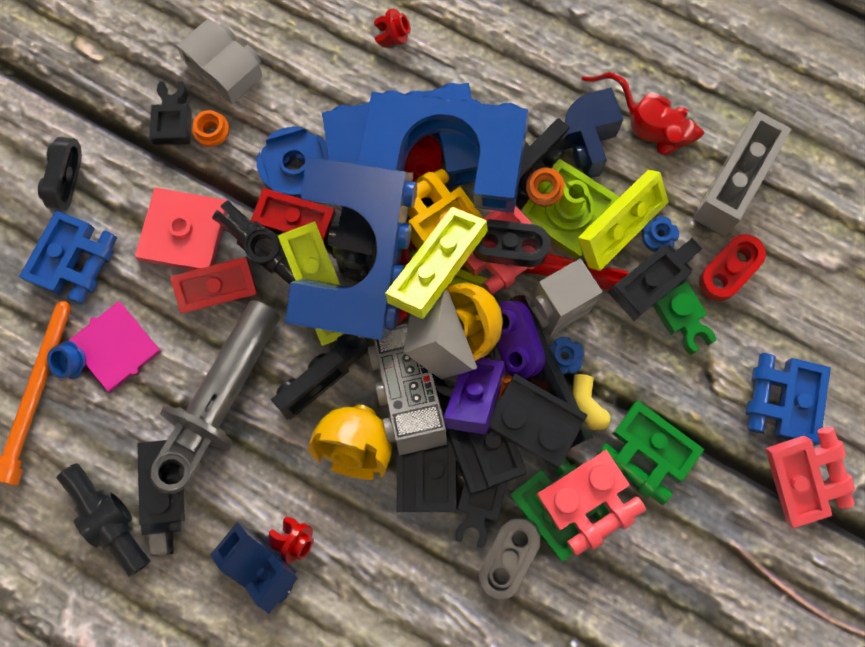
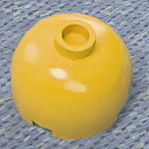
(478, 315)
(353, 441)

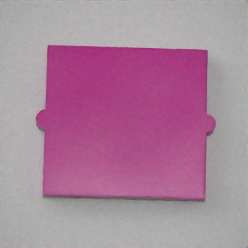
(115, 346)

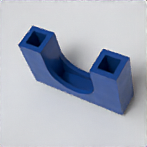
(346, 126)
(497, 131)
(383, 201)

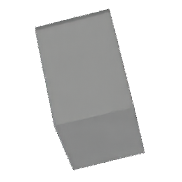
(439, 340)

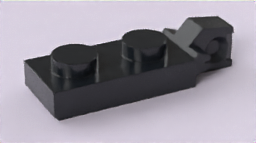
(654, 278)
(321, 374)
(158, 512)

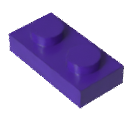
(475, 397)

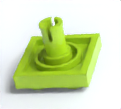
(578, 208)

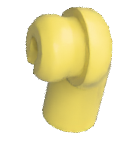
(582, 391)

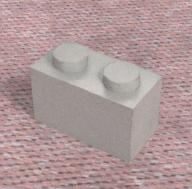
(565, 297)

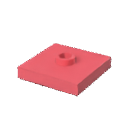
(180, 230)

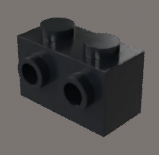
(353, 244)

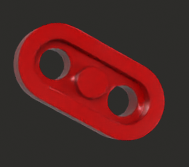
(424, 158)
(730, 269)

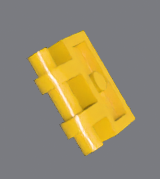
(425, 219)

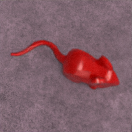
(655, 120)

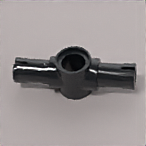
(248, 235)
(103, 519)

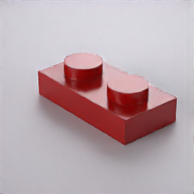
(285, 212)
(213, 285)

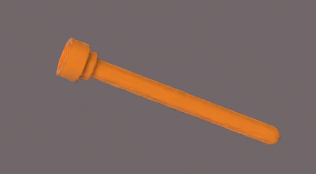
(9, 461)

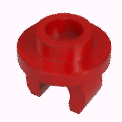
(395, 27)
(294, 544)

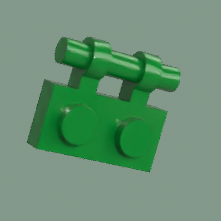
(659, 444)
(530, 506)

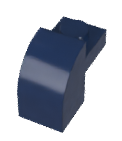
(591, 120)
(255, 567)

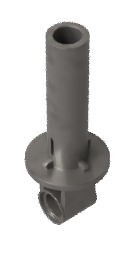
(198, 429)

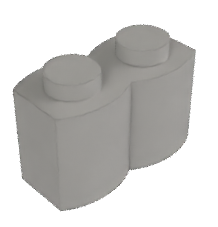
(220, 60)

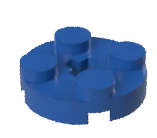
(276, 155)

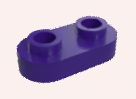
(520, 338)

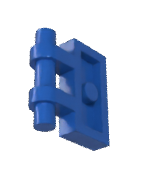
(58, 253)
(801, 398)

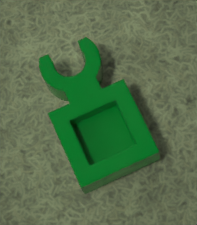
(681, 312)

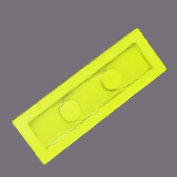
(623, 220)
(311, 262)
(436, 262)

